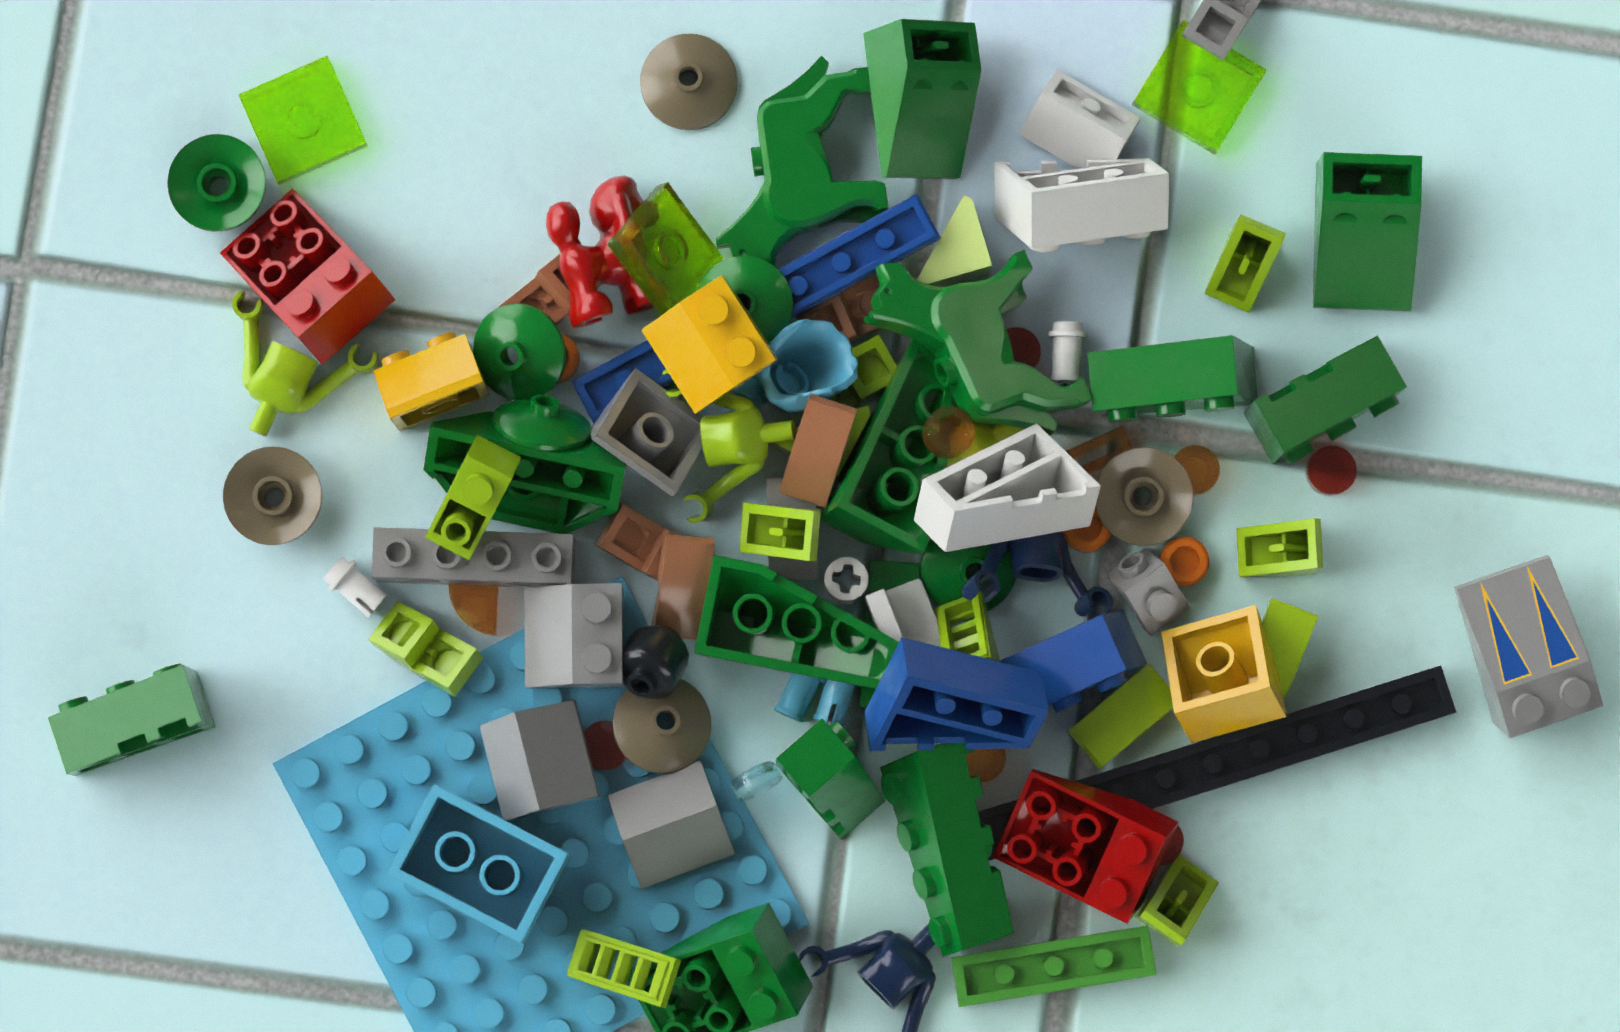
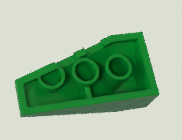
(885, 471)

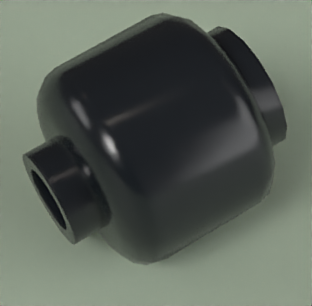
(654, 661)

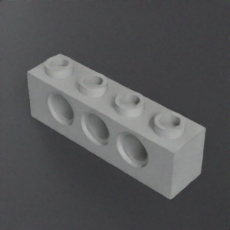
(498, 559)

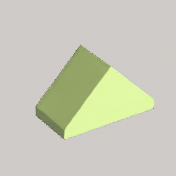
(960, 251)

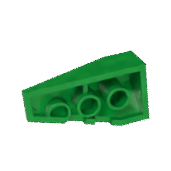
(778, 625)

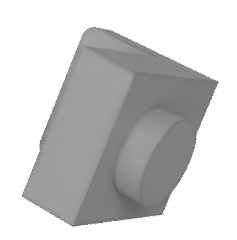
(1149, 590)

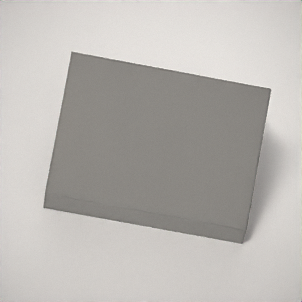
(650, 432)
(539, 760)
(670, 825)

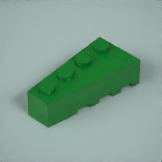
(948, 846)

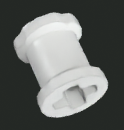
(859, 573)

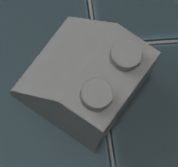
(574, 636)

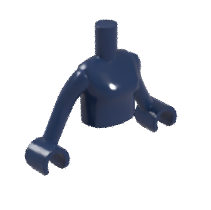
(1038, 560)
(893, 970)

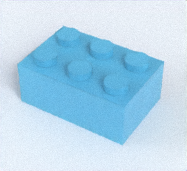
(478, 864)

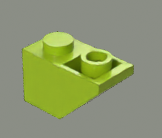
(473, 497)

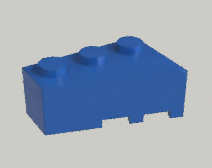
(1083, 658)
(954, 698)

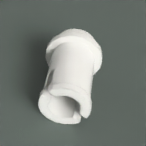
(1067, 351)
(354, 586)

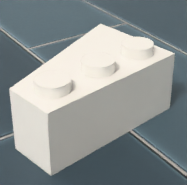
(1082, 204)
(1007, 494)

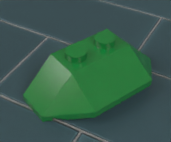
(548, 488)

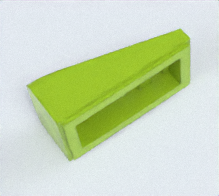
(970, 637)
(594, 959)

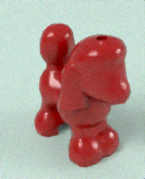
(585, 265)

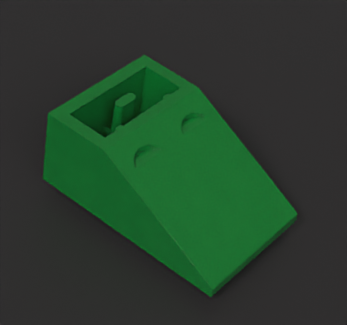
(923, 95)
(1366, 230)
(732, 977)

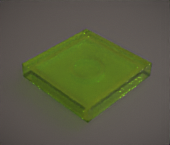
(1198, 91)
(303, 120)
(664, 249)

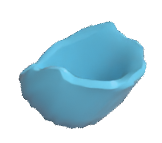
(812, 361)

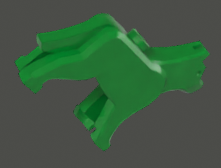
(796, 172)
(972, 344)

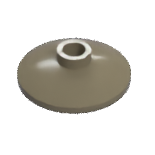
(692, 105)
(254, 478)
(1168, 503)
(656, 748)

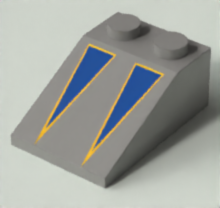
(1527, 647)

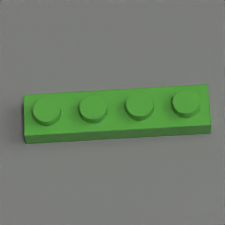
(1053, 966)

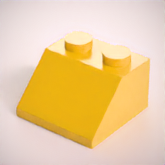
(709, 344)
(430, 380)
(1222, 674)

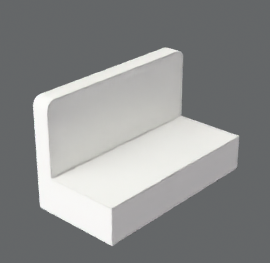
(1078, 122)
(904, 613)

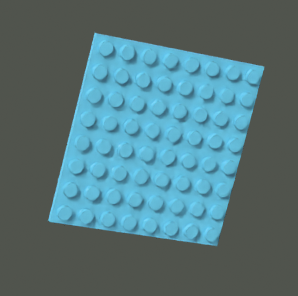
(446, 969)

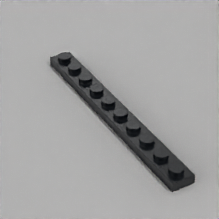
(1267, 745)

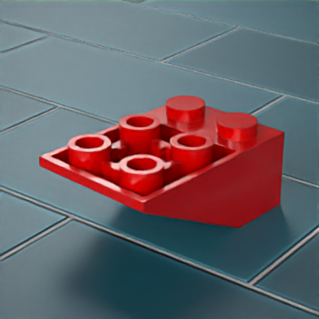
(308, 276)
(1086, 842)

